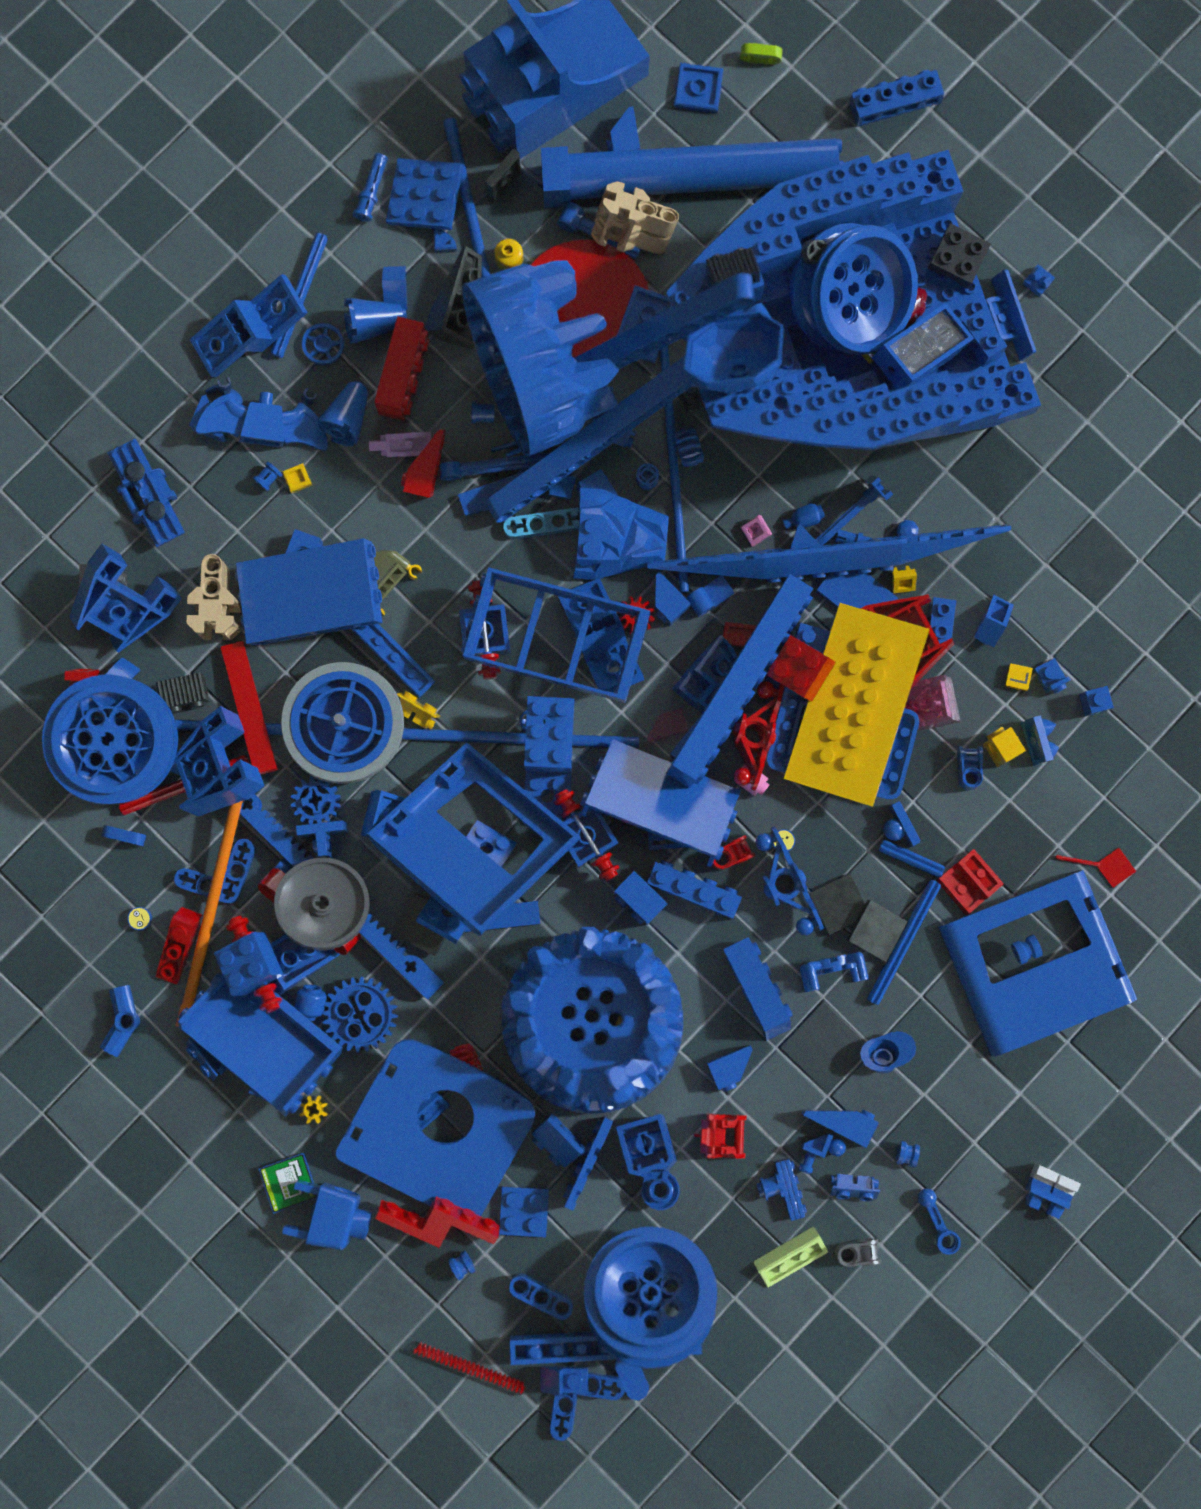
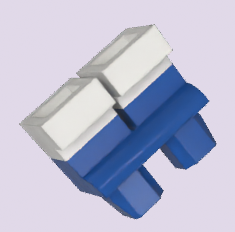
(1051, 1186)

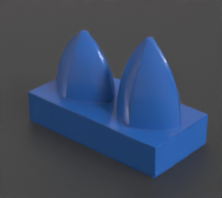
(1036, 735)

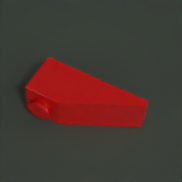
(423, 471)

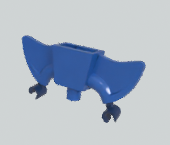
(262, 421)

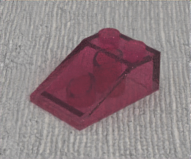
(934, 702)

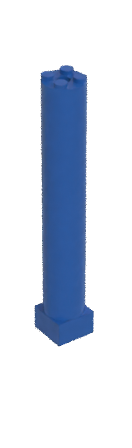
(682, 168)

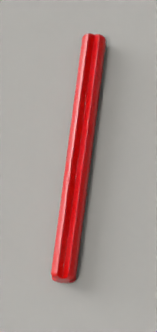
(163, 793)

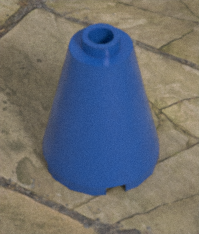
(370, 318)
(345, 415)

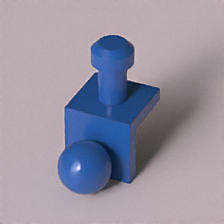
(819, 1147)

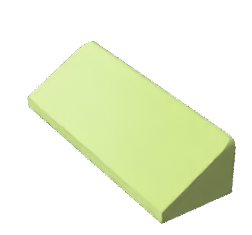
(790, 1256)

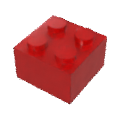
(801, 668)

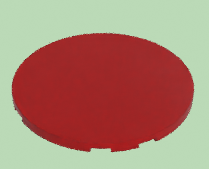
(603, 285)

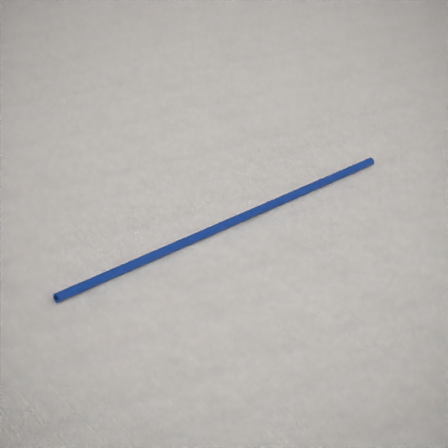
(441, 735)

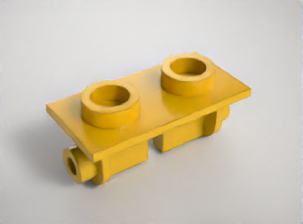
(424, 713)

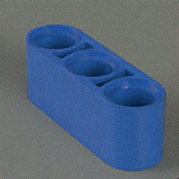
(547, 1306)

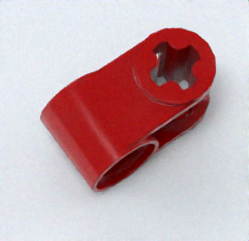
(736, 853)

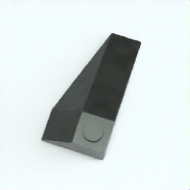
(447, 316)

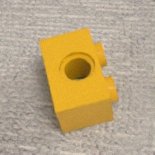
(1003, 746)

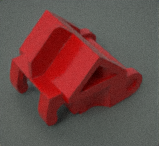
(713, 1136)

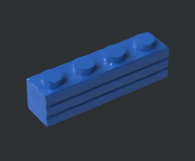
(792, 1194)

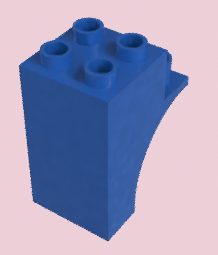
(550, 70)

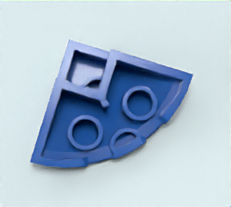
(706, 674)

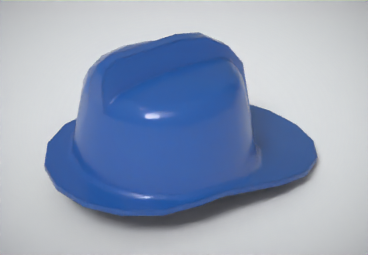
(888, 1052)

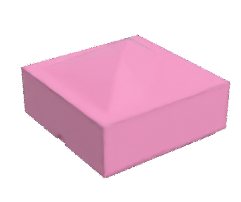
(756, 530)

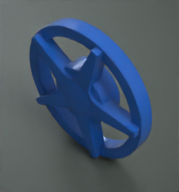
(323, 344)

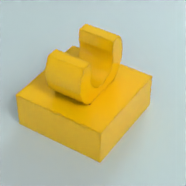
(904, 580)

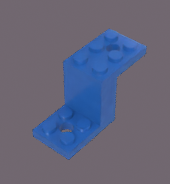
(549, 749)

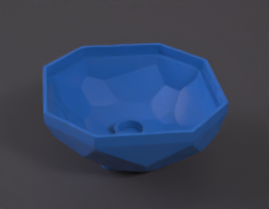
(734, 353)

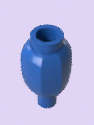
(805, 516)

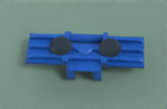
(153, 490)

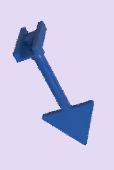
(876, 490)

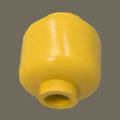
(508, 254)

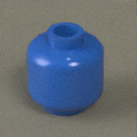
(310, 1001)

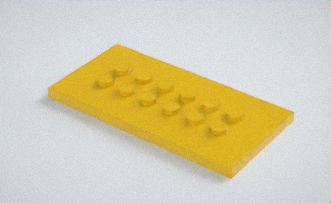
(859, 706)

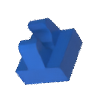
(1038, 280)

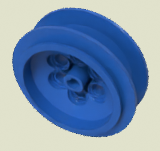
(145, 763)
(674, 1262)

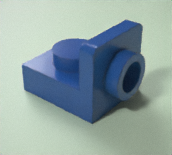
(1051, 676)

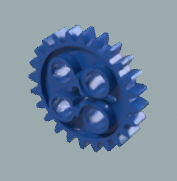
(341, 1024)

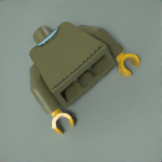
(391, 570)

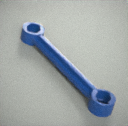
(456, 470)

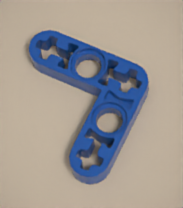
(236, 889)
(572, 1397)

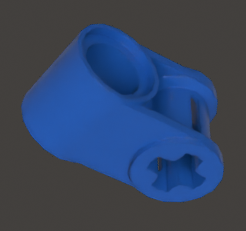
(970, 762)

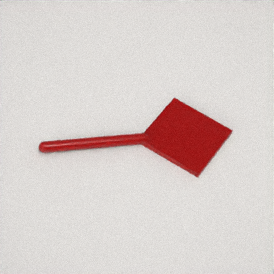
(1114, 866)

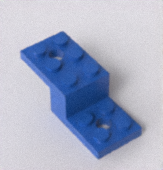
(248, 325)
(605, 638)
(432, 915)

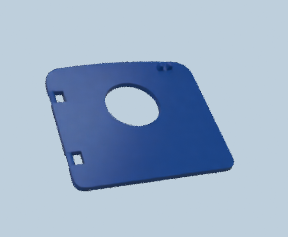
(403, 1157)

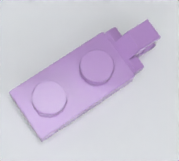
(401, 444)

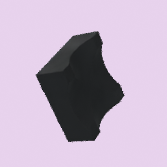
(959, 255)

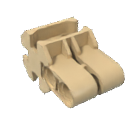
(633, 220)
(214, 608)

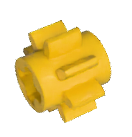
(320, 1106)

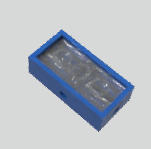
(923, 347)

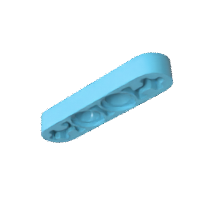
(546, 518)

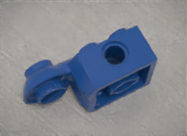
(650, 1155)

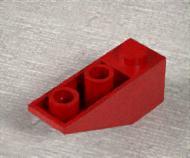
(178, 944)

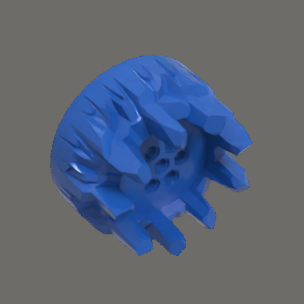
(529, 353)
(581, 1073)

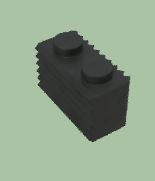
(184, 692)

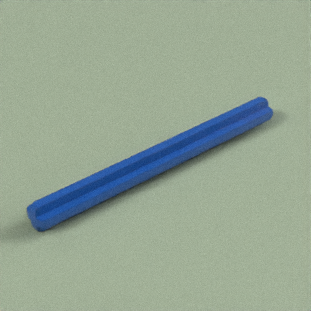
(302, 287)
(904, 942)

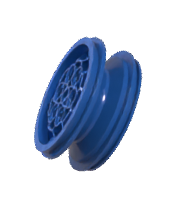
(856, 291)

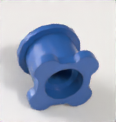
(770, 1187)

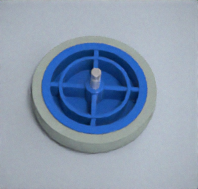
(342, 722)

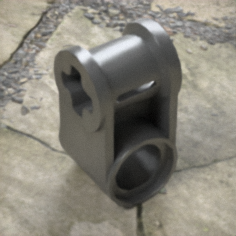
(862, 1252)

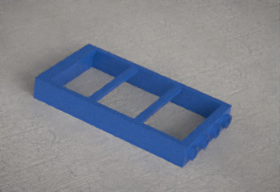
(482, 603)

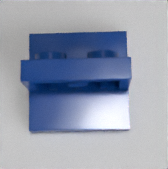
(379, 806)
(322, 831)

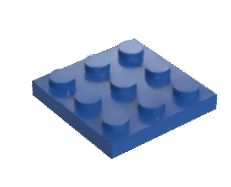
(424, 194)

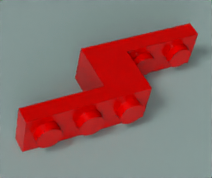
(437, 1221)

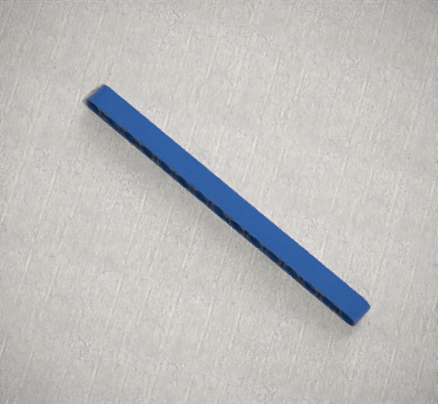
(593, 439)

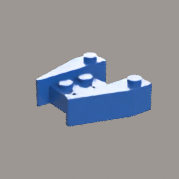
(116, 606)
(206, 769)

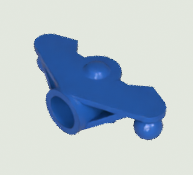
(804, 925)

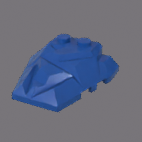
(616, 535)

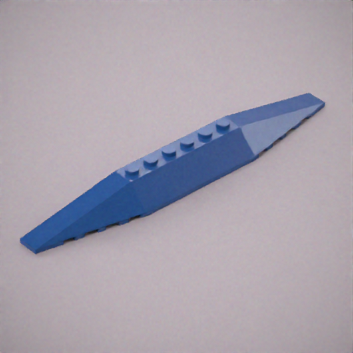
(836, 558)

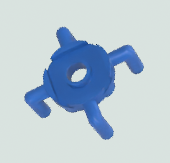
(853, 961)

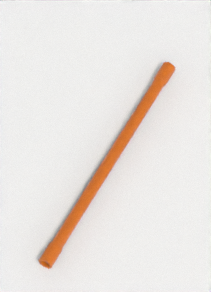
(211, 907)

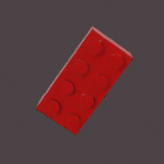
(401, 369)

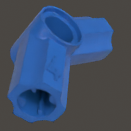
(119, 1035)

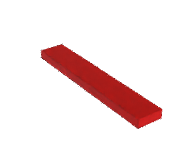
(249, 707)

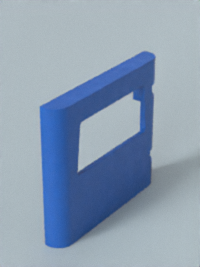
(452, 865)
(1048, 995)

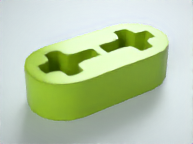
(761, 53)

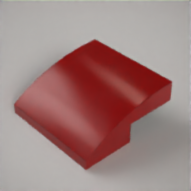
(970, 882)

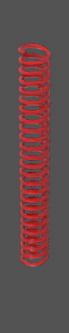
(467, 1366)

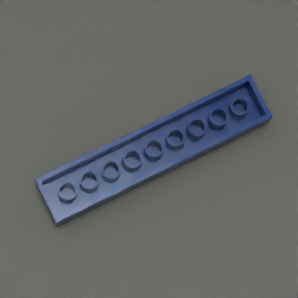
(737, 686)

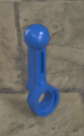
(927, 1199)

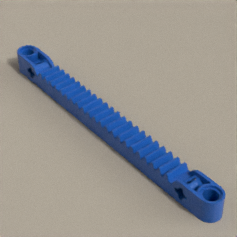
(424, 978)

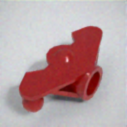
(766, 733)

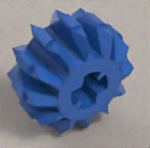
(689, 447)

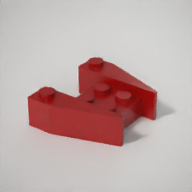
(910, 611)

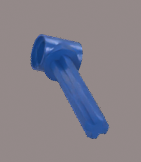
(573, 218)

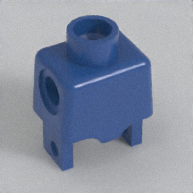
(333, 1217)

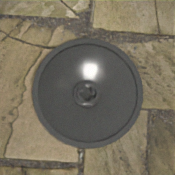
(321, 903)

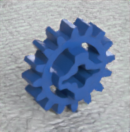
(304, 803)

